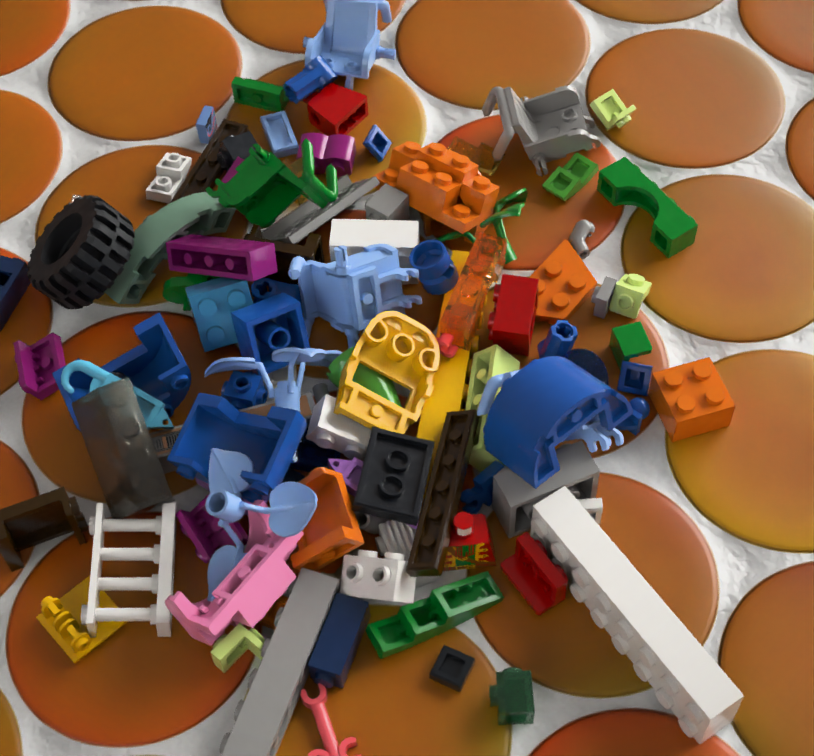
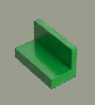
(259, 94)

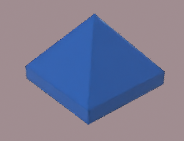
(377, 143)
(634, 378)

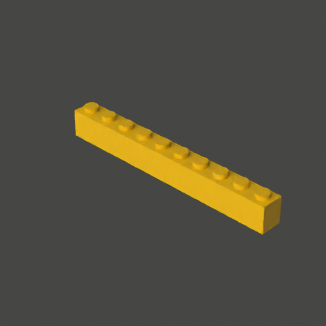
(449, 381)

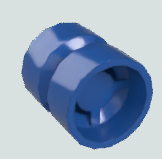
(435, 267)

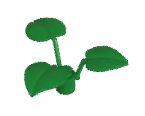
(514, 210)

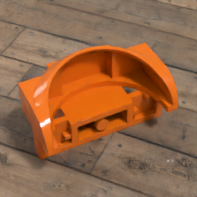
(434, 182)

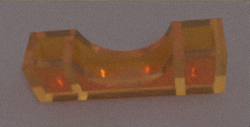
(468, 297)

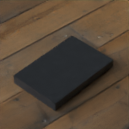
(394, 476)

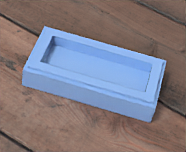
(279, 134)

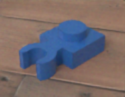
(482, 491)

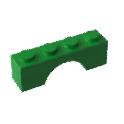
(626, 185)

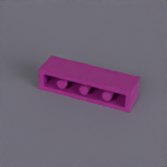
(222, 257)

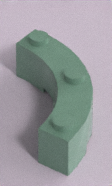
(188, 215)

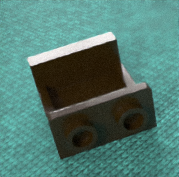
(286, 252)
(38, 522)

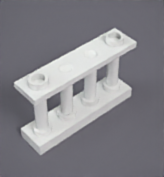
(159, 584)

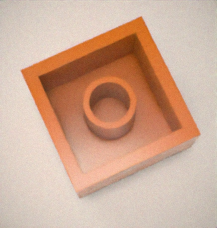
(691, 399)

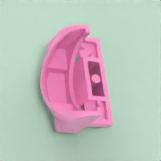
(246, 590)

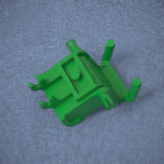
(268, 187)

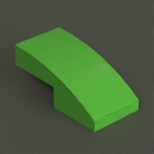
(571, 178)

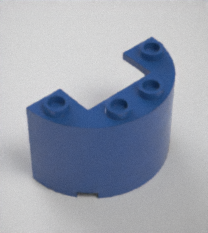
(151, 366)
(544, 408)
(265, 440)

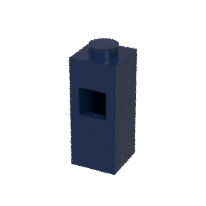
(13, 285)
(339, 641)

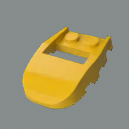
(399, 351)

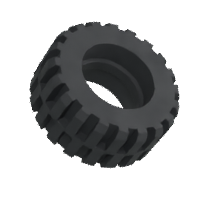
(81, 252)

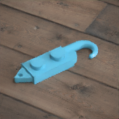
(152, 407)

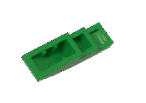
(435, 614)

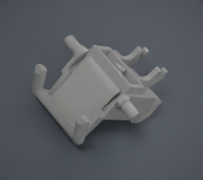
(546, 124)

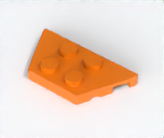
(562, 284)

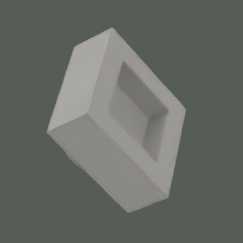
(602, 297)

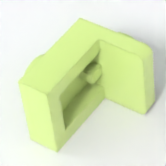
(612, 110)
(629, 295)
(232, 646)

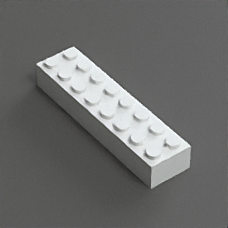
(635, 617)

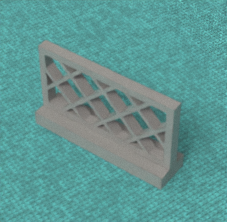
(310, 217)

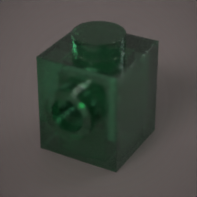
(513, 696)

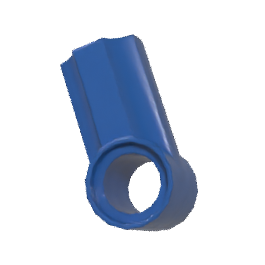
(314, 77)
(558, 340)

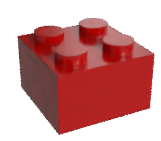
(514, 313)

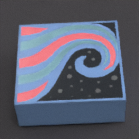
(206, 124)

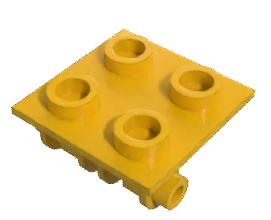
(63, 621)

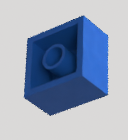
(270, 327)

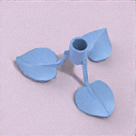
(288, 391)
(289, 509)

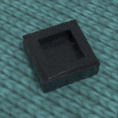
(452, 668)

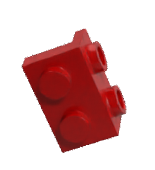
(535, 575)

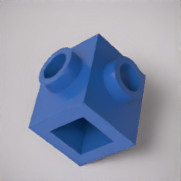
(244, 390)

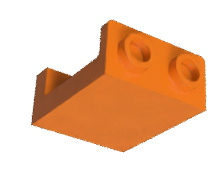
(333, 525)

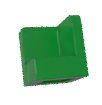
(629, 342)

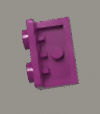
(38, 363)
(205, 532)

